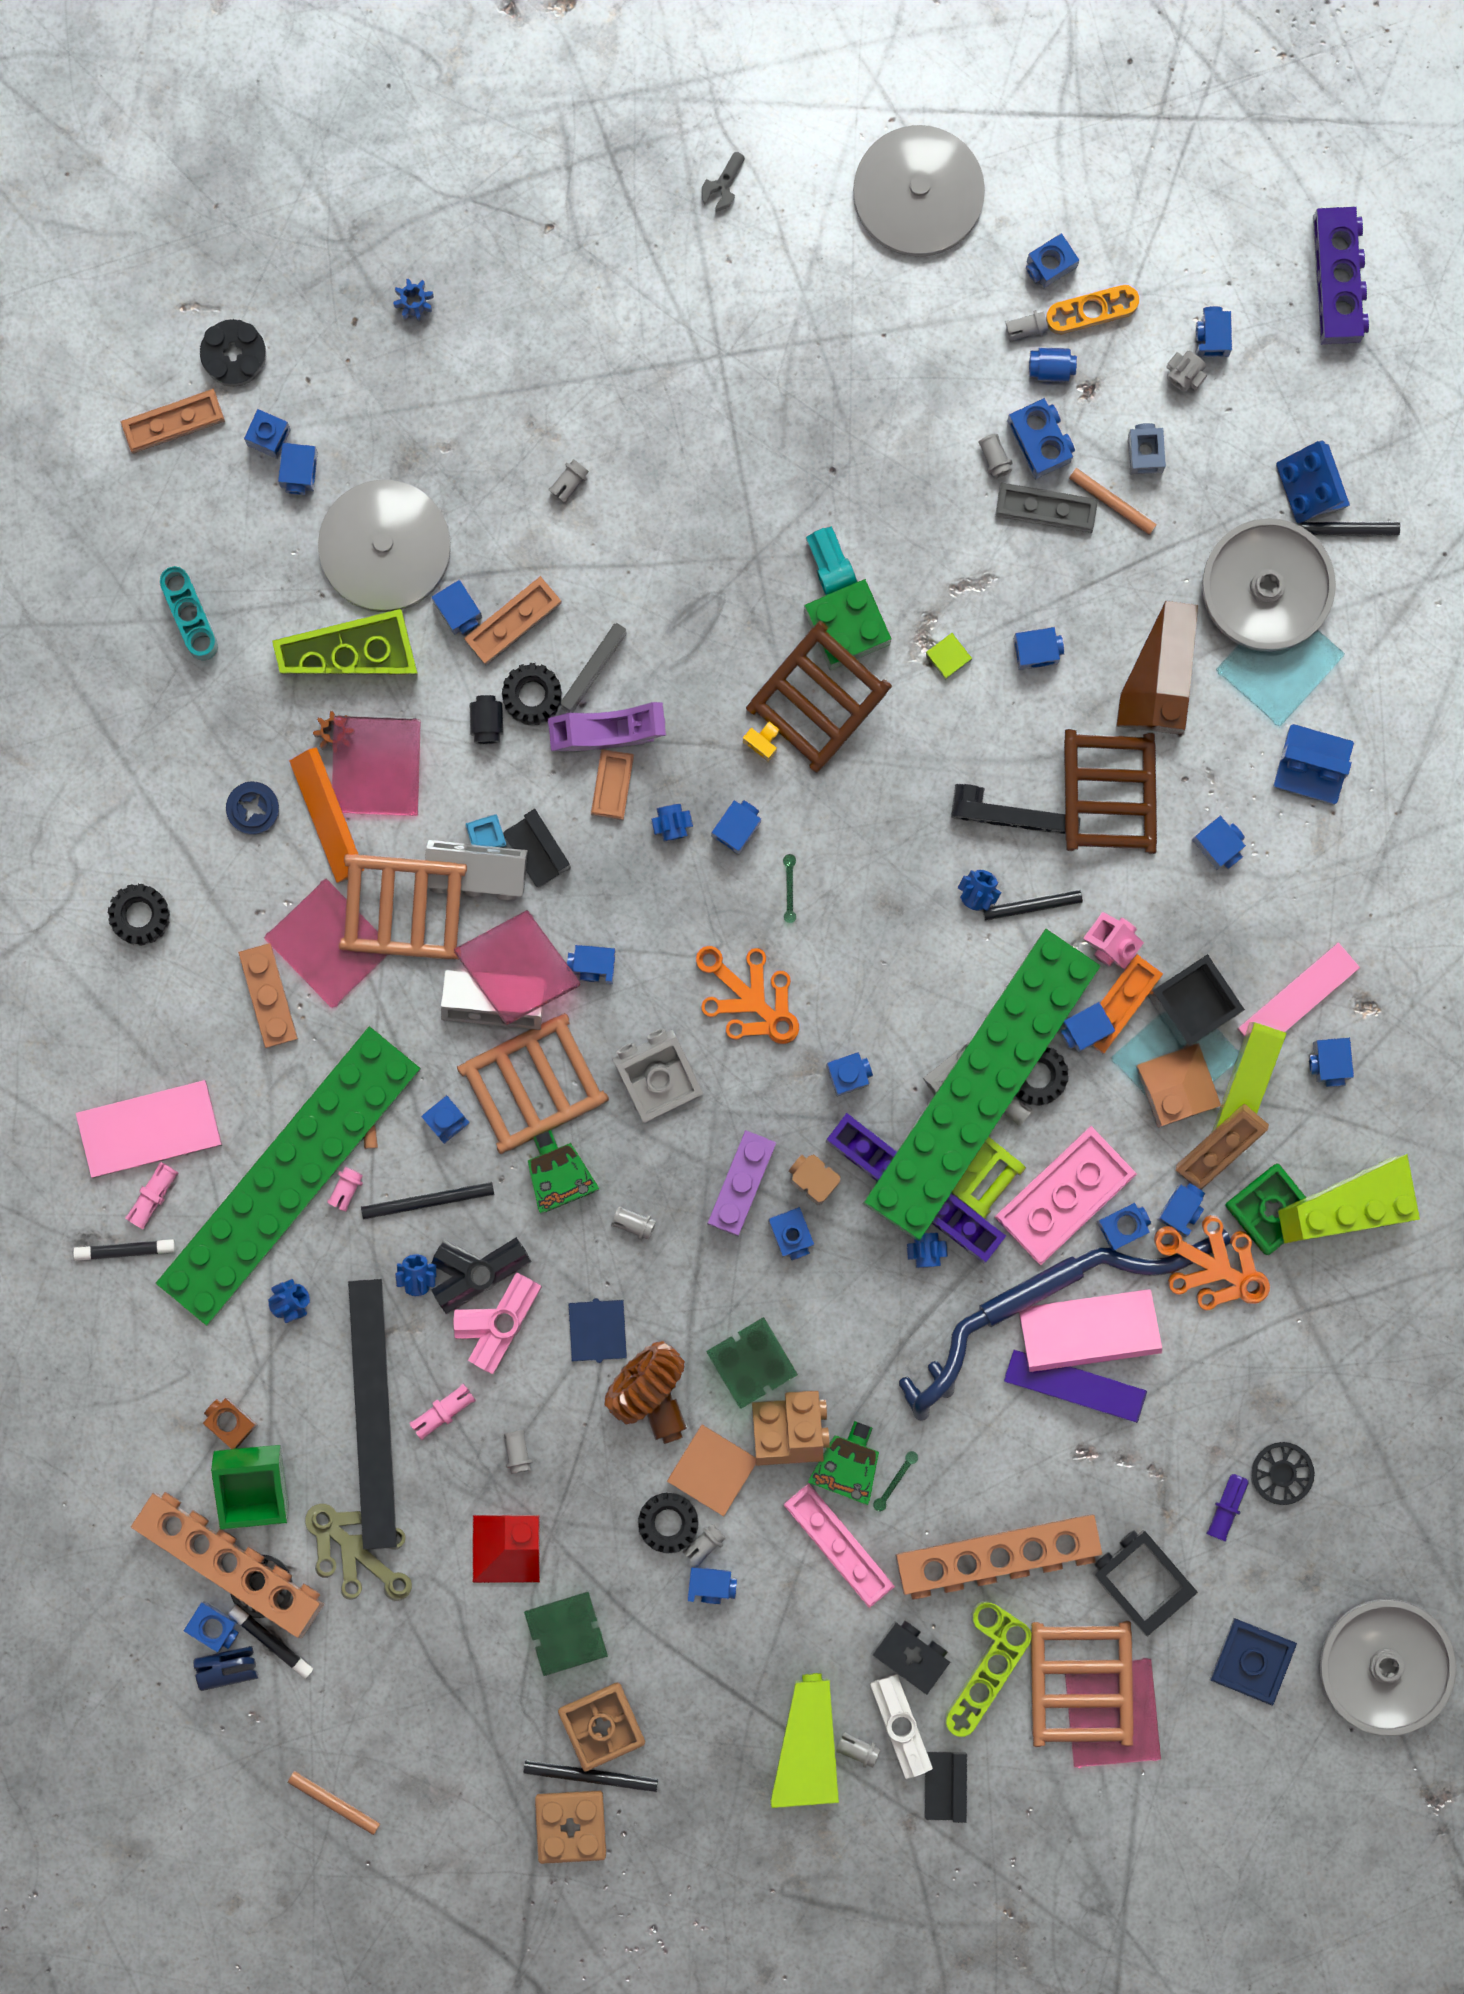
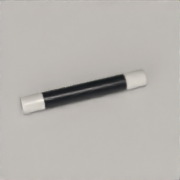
(124, 1250)
(270, 1641)

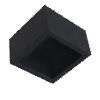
(1196, 1002)

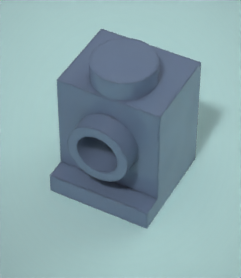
(1153, 437)

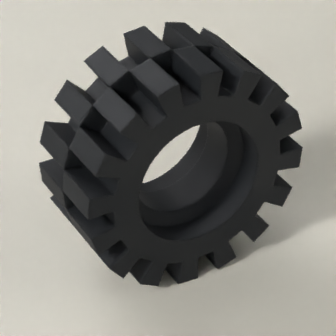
(526, 674)
(131, 895)
(1055, 1087)
(673, 1502)

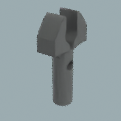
(723, 183)

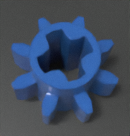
(416, 308)
(672, 822)
(979, 890)
(927, 1250)
(416, 1275)
(289, 1301)

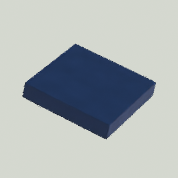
(1253, 1661)

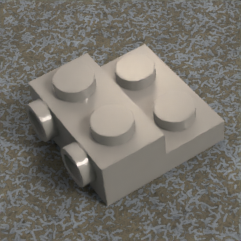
(657, 1074)

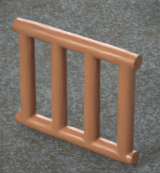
(421, 869)
(530, 1040)
(1041, 1701)

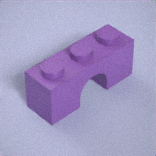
(741, 1183)

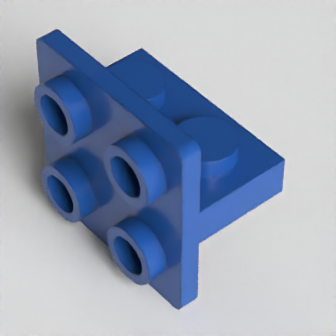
(1312, 482)
(1314, 764)

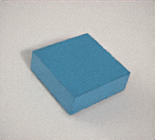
(486, 832)

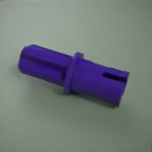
(1228, 1507)

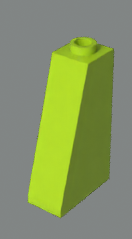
(1251, 1070)
(807, 1754)

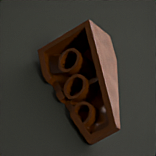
(1160, 681)

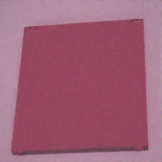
(376, 765)
(311, 939)
(517, 967)
(1145, 1724)

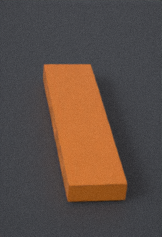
(324, 810)

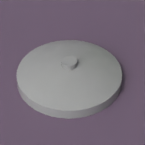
(918, 190)
(384, 545)
(1268, 584)
(1388, 1667)

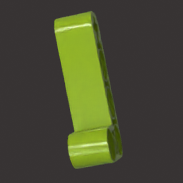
(981, 1673)

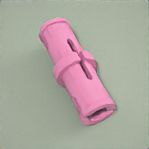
(151, 1195)
(442, 1411)

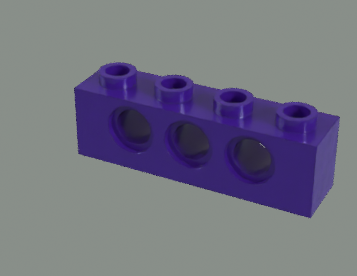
(1334, 326)

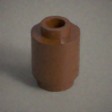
(667, 1420)

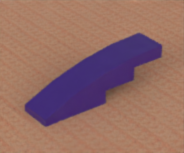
(1078, 1388)

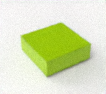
(948, 656)

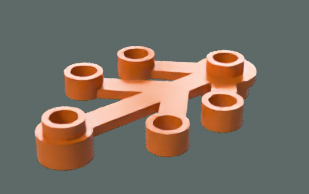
(751, 999)
(1215, 1267)

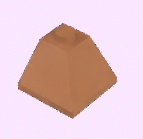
(1178, 1085)

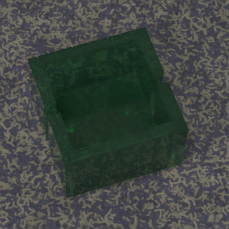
(751, 1363)
(566, 1633)

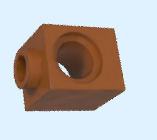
(243, 1428)

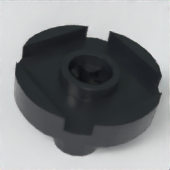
(220, 367)

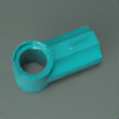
(833, 568)

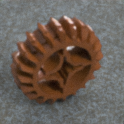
(644, 1382)

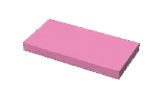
(148, 1129)
(1065, 1195)
(1090, 1330)

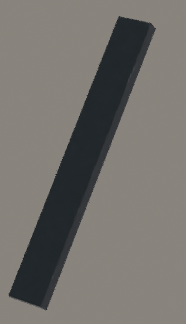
(372, 1414)

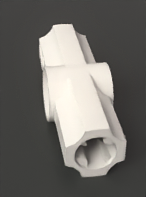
(908, 1747)

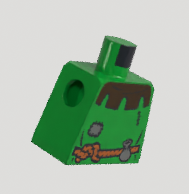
(558, 1174)
(848, 1465)

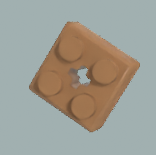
(591, 1746)
(588, 1841)

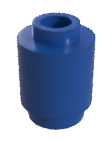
(1052, 364)

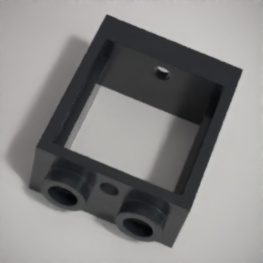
(1166, 1608)

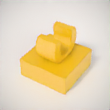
(761, 742)

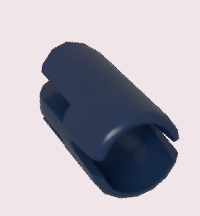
(225, 1668)

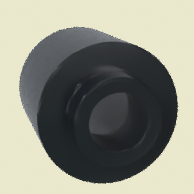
(486, 719)

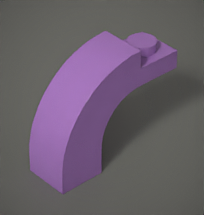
(607, 729)

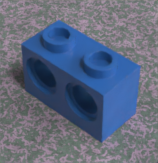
(1033, 440)

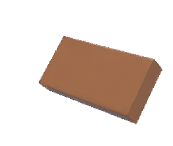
(612, 784)

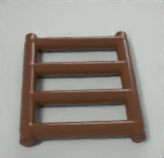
(858, 711)
(1074, 806)

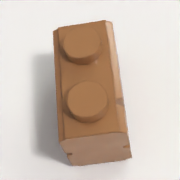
(812, 1177)

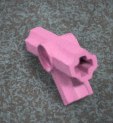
(483, 1323)

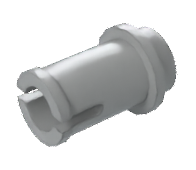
(1027, 326)
(995, 456)
(570, 478)
(1017, 1111)
(634, 1223)
(517, 1452)
(704, 1545)
(858, 1750)

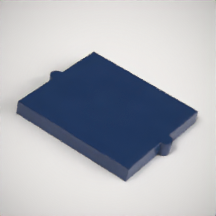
(597, 1330)

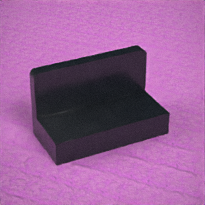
(544, 855)
(946, 1787)

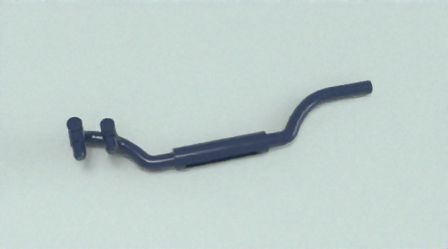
(1024, 1296)

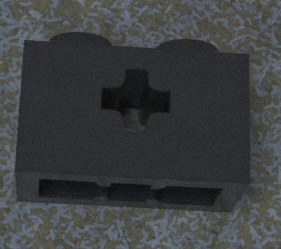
(891, 1653)

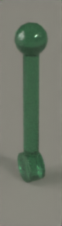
(789, 861)
(880, 1503)

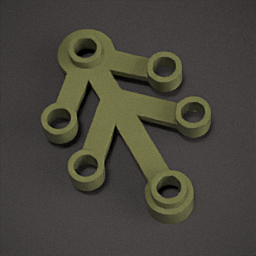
(351, 1551)

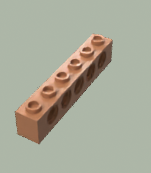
(152, 1525)
(1081, 1529)

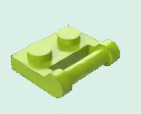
(979, 1168)

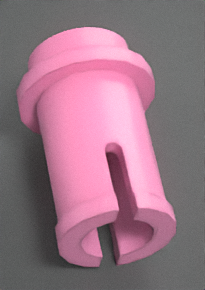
(346, 1186)

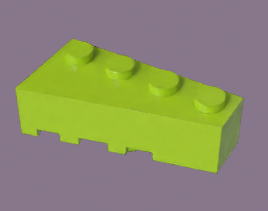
(354, 647)
(1362, 1202)

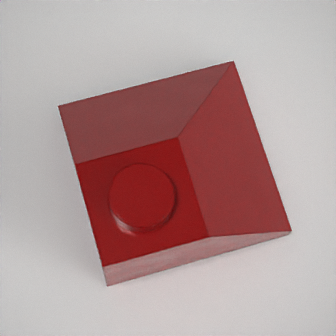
(506, 1548)

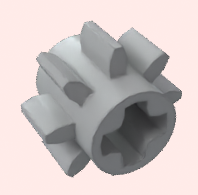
(1186, 371)

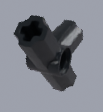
(462, 1265)

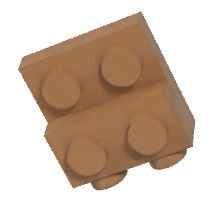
(790, 1429)

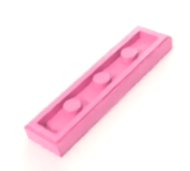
(1305, 991)
(839, 1545)

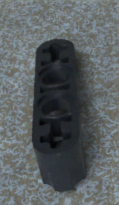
(969, 807)

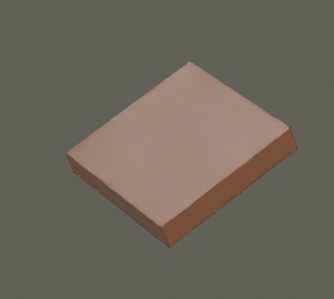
(712, 1470)

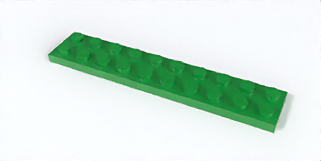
(981, 1085)
(288, 1176)

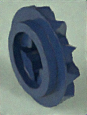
(247, 793)

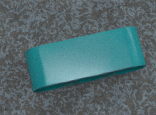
(177, 602)

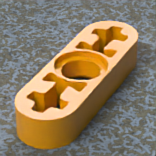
(1118, 311)

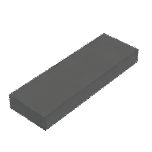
(1046, 507)
(593, 668)

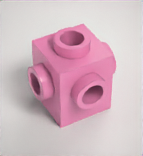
(1113, 940)

